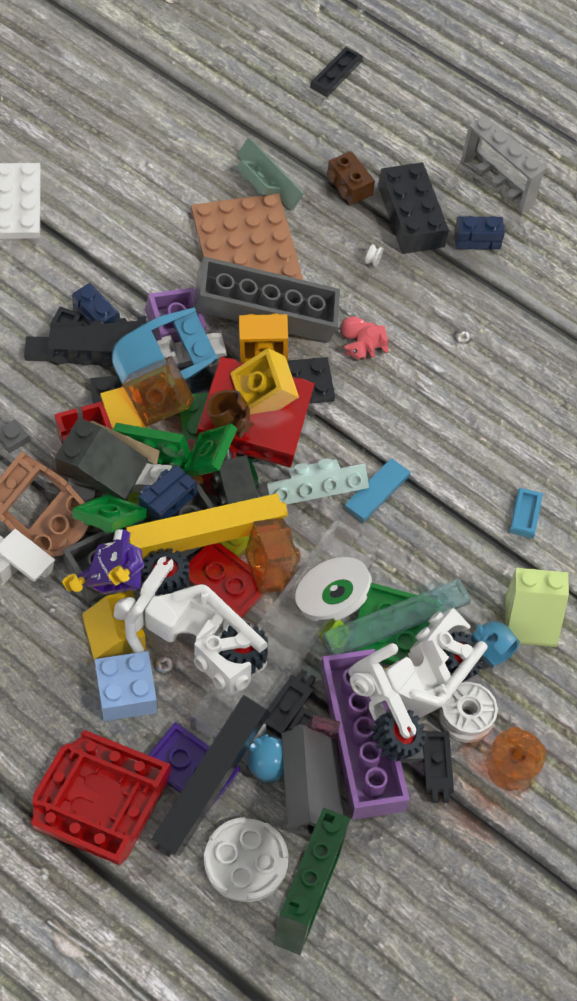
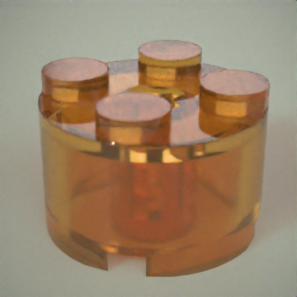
(516, 745)

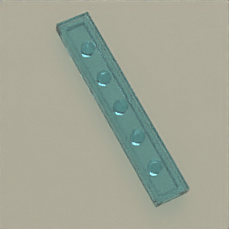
(395, 618)

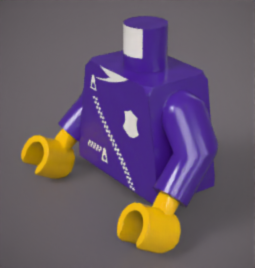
(113, 569)

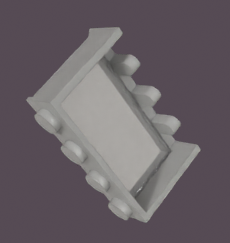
(506, 159)

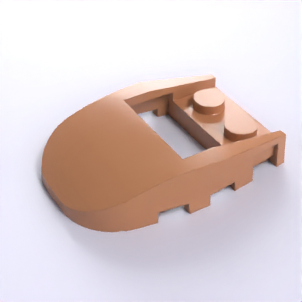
(55, 527)

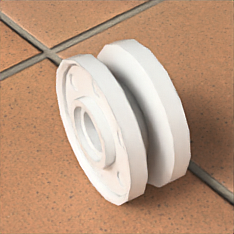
(469, 727)

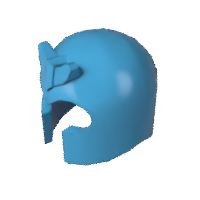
(500, 642)
(266, 759)

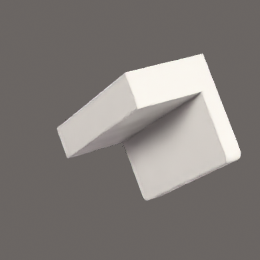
(26, 556)

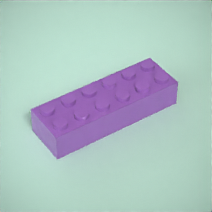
(370, 780)

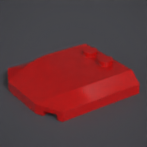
(99, 796)

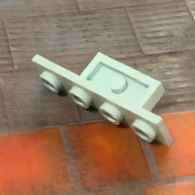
(319, 481)

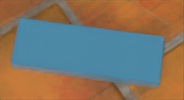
(380, 488)

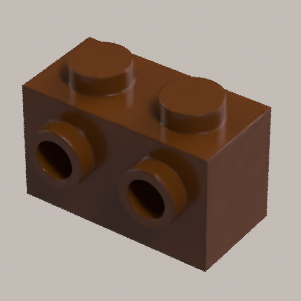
(350, 178)

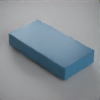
(526, 513)

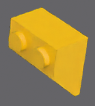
(265, 382)
(107, 633)

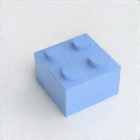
(126, 686)

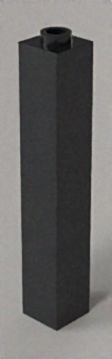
(210, 777)

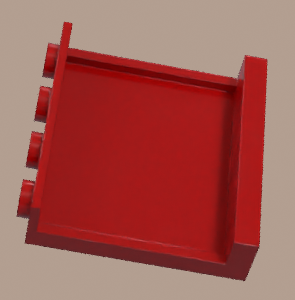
(274, 432)

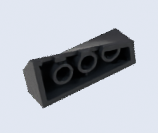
(88, 343)

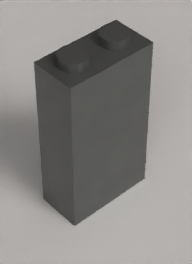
(310, 777)

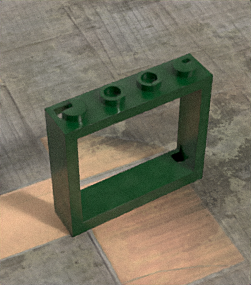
(311, 881)

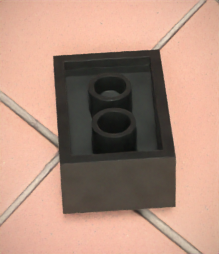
(99, 460)

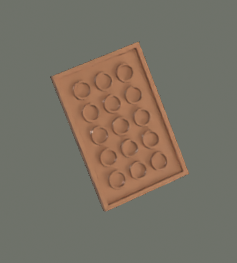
(247, 234)

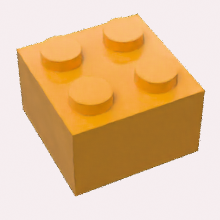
(262, 332)

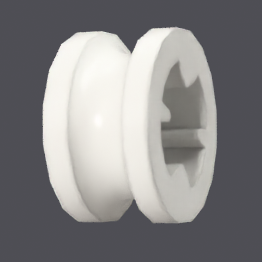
(374, 255)

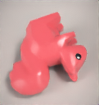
(367, 335)

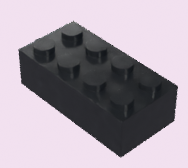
(413, 208)

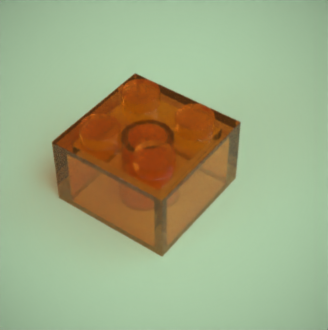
(158, 391)
(271, 555)

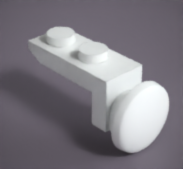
(179, 353)

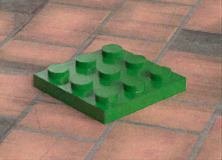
(383, 597)

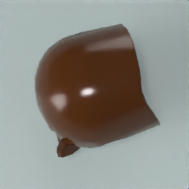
(229, 408)

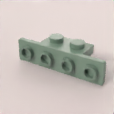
(267, 175)

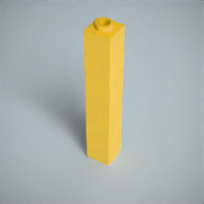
(205, 526)

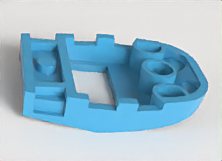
(141, 349)

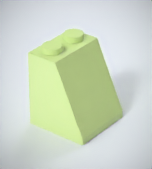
(536, 605)

